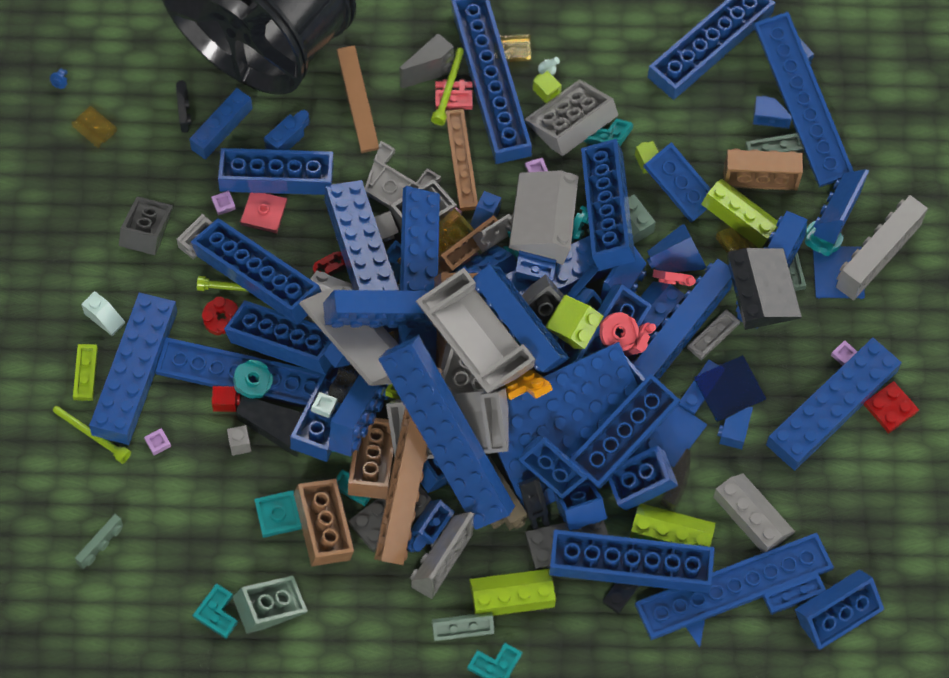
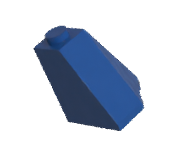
(676, 253)

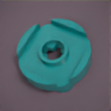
(578, 224)
(820, 245)
(245, 387)

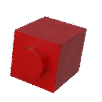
(225, 399)

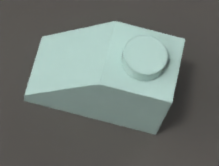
(102, 313)

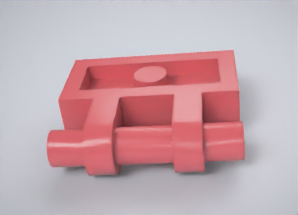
(458, 98)
(671, 278)
(642, 339)

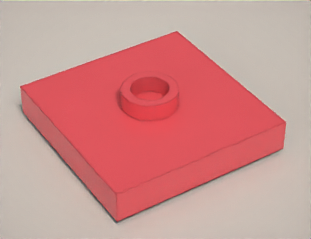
(264, 212)

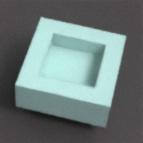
(324, 405)

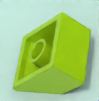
(574, 322)

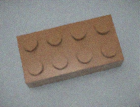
(763, 169)
(372, 463)
(323, 522)

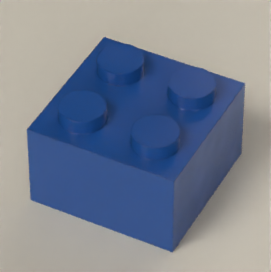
(581, 506)

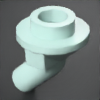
(549, 65)

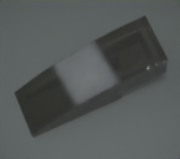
(343, 382)
(681, 472)

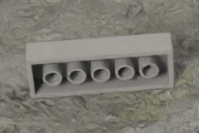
(881, 247)

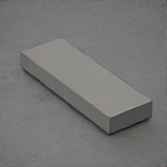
(713, 334)

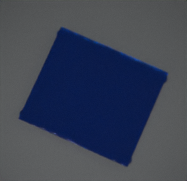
(729, 388)

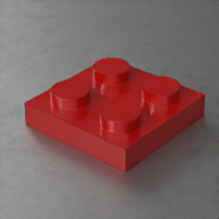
(891, 407)

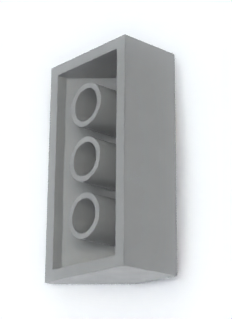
(753, 513)

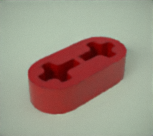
(331, 267)

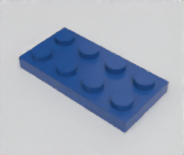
(679, 181)

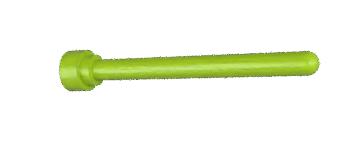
(439, 116)
(204, 284)
(121, 453)

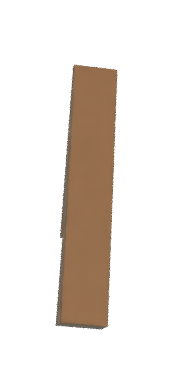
(357, 99)
(462, 249)

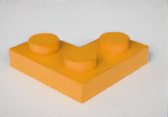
(528, 382)

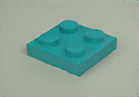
(278, 514)

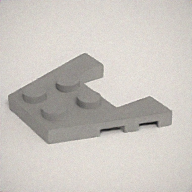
(386, 183)

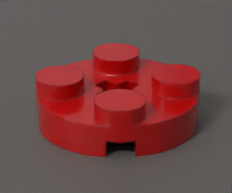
(211, 311)

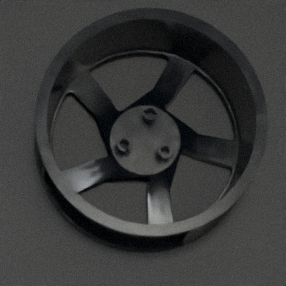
(262, 40)

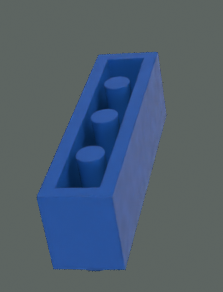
(221, 123)

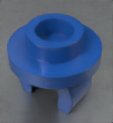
(58, 79)

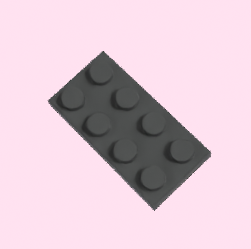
(369, 520)
(541, 541)

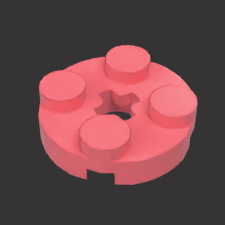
(622, 321)

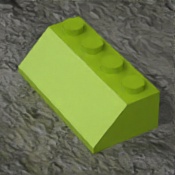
(740, 213)
(672, 527)
(513, 592)

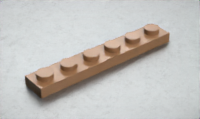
(461, 160)

